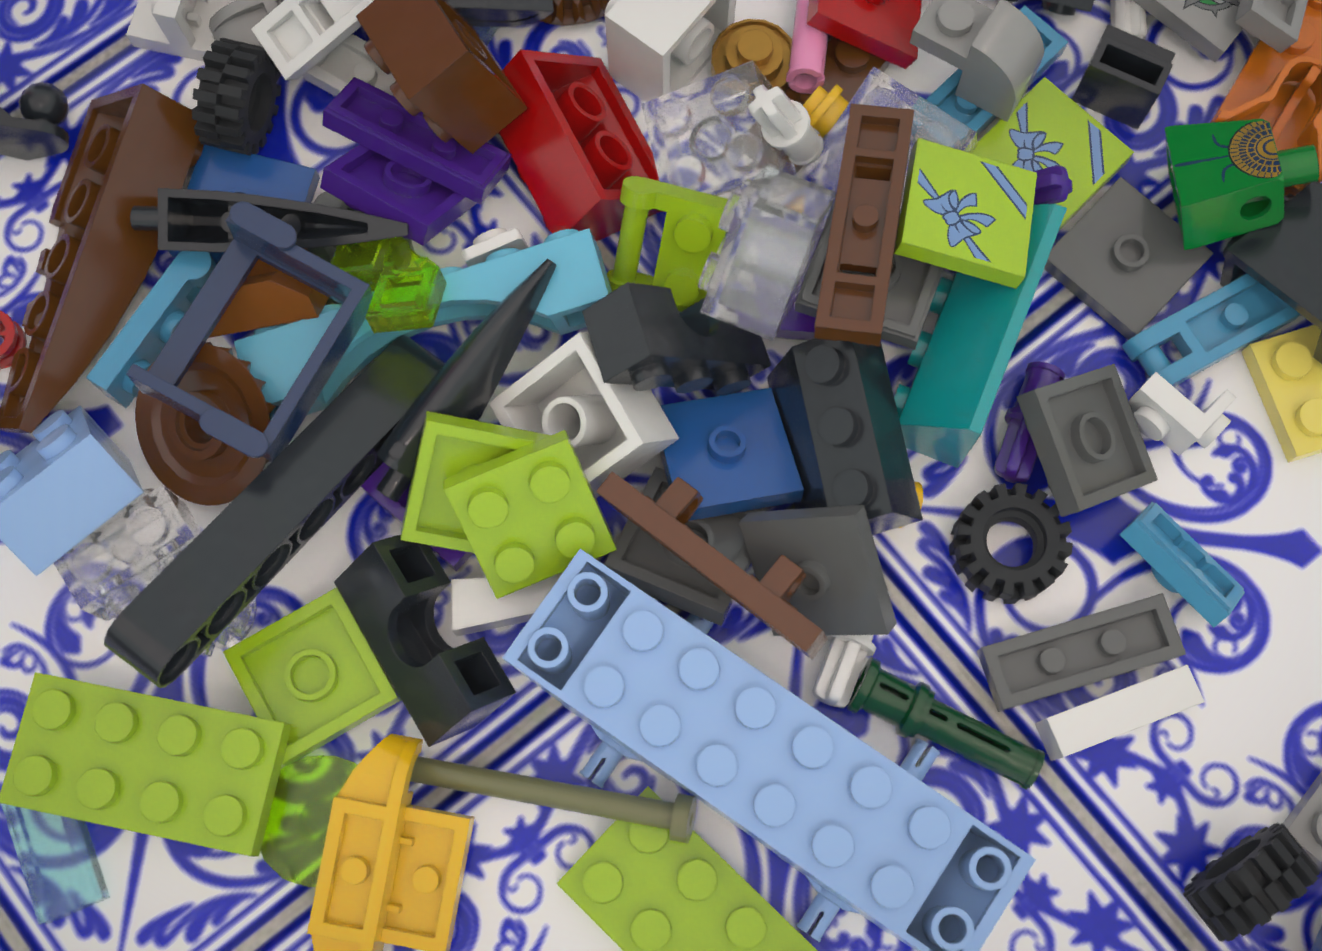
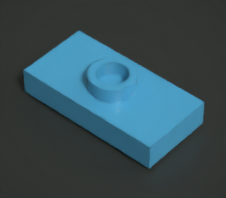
(1183, 564)

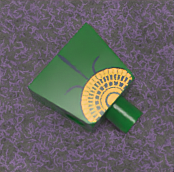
(1231, 178)

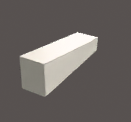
(479, 610)
(1119, 712)

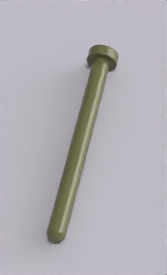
(675, 816)

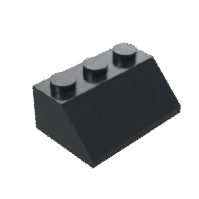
(845, 431)

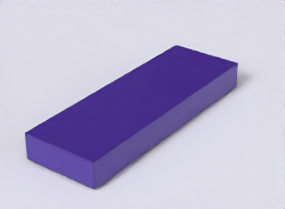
(388, 129)

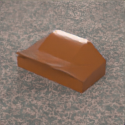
(269, 300)

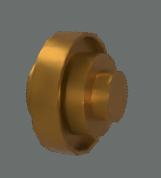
(756, 41)

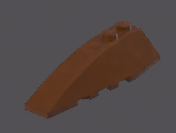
(97, 264)

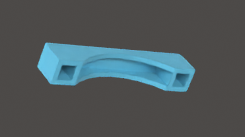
(470, 294)

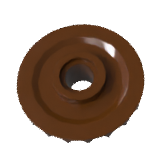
(178, 448)

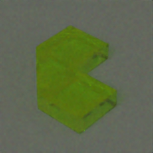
(403, 283)

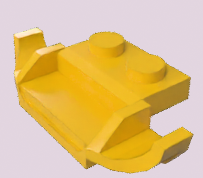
(386, 864)

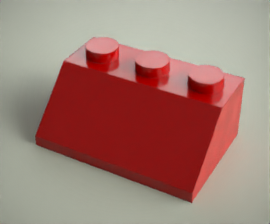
(574, 141)

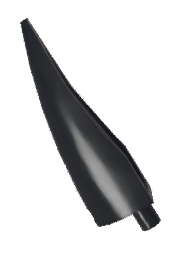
(197, 221)
(465, 380)

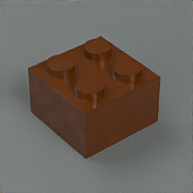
(441, 69)

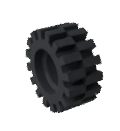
(236, 97)
(1036, 517)
(1251, 882)

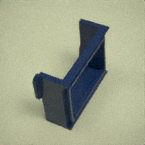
(274, 242)

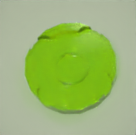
(301, 816)

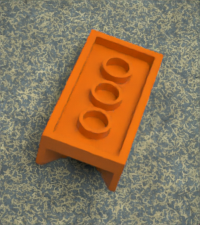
(1283, 90)

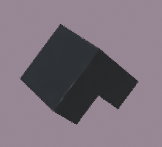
(1124, 77)

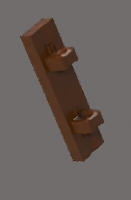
(864, 225)
(764, 599)

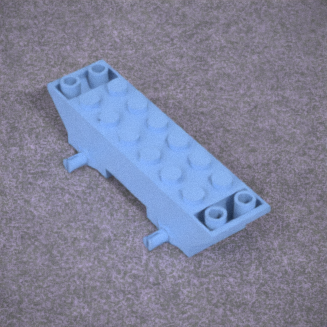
(768, 763)

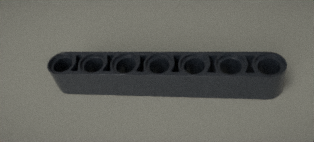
(269, 519)

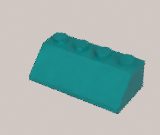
(969, 351)

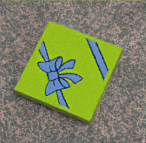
(1056, 131)
(966, 213)

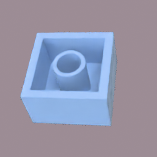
(61, 488)

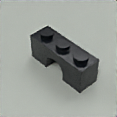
(651, 345)
(393, 602)

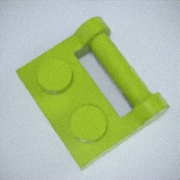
(686, 241)

